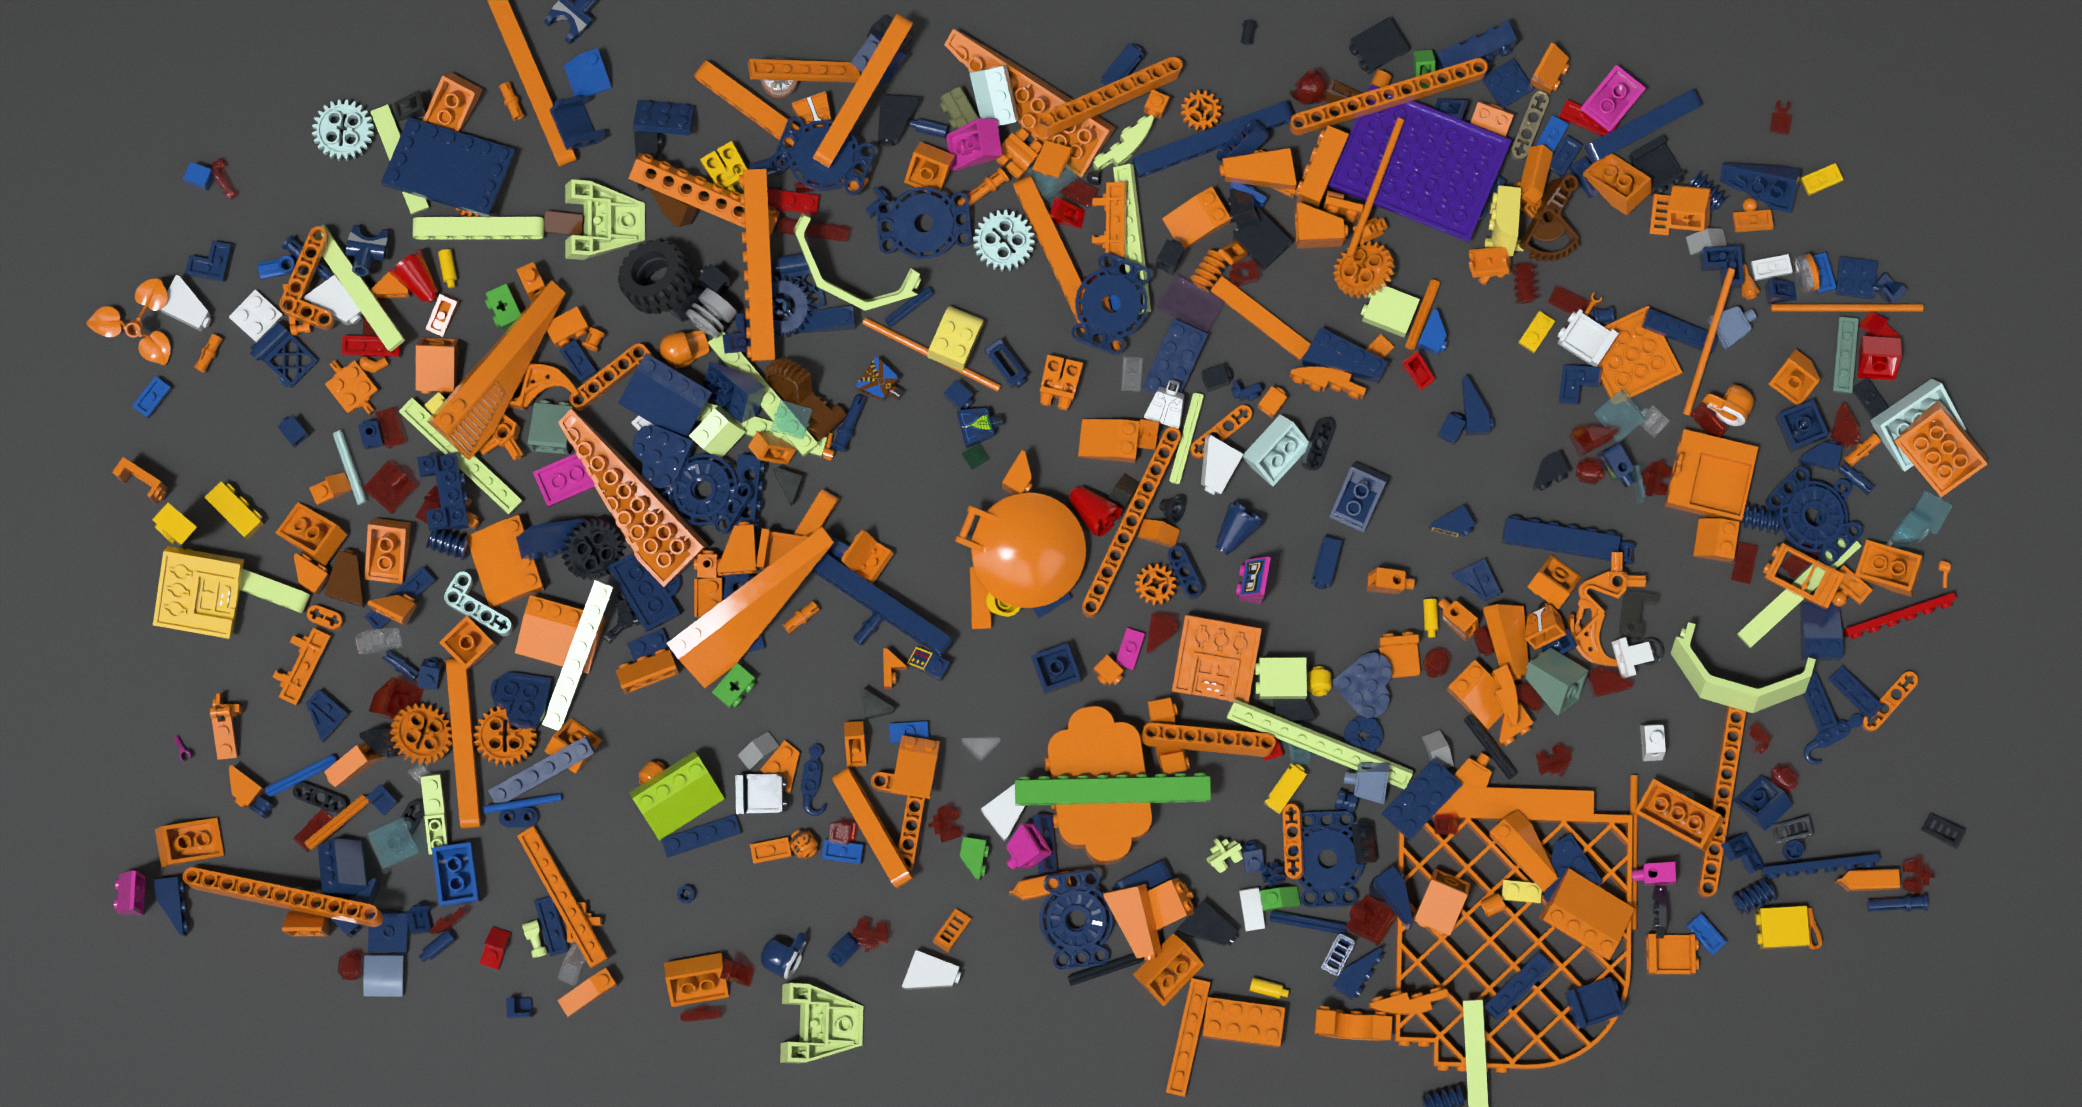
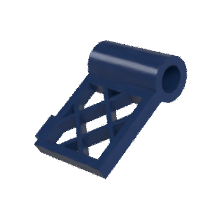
(794, 266)
(271, 343)

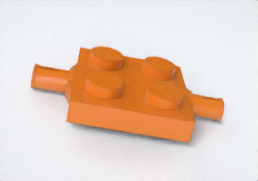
(352, 387)

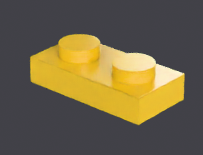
(1821, 179)
(1536, 332)

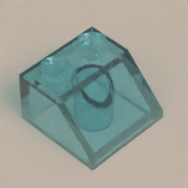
(1909, 531)

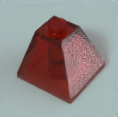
(1590, 437)
(394, 697)

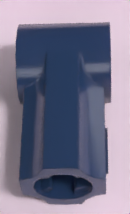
(768, 165)

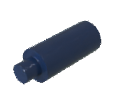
(929, 127)
(437, 946)

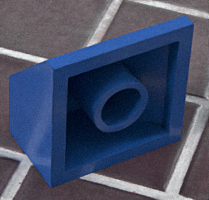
(587, 74)

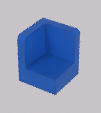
(198, 176)

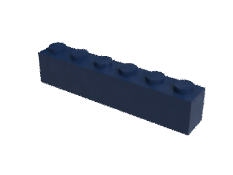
(1560, 539)

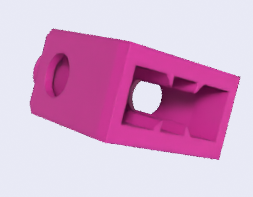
(1027, 847)
(1665, 874)

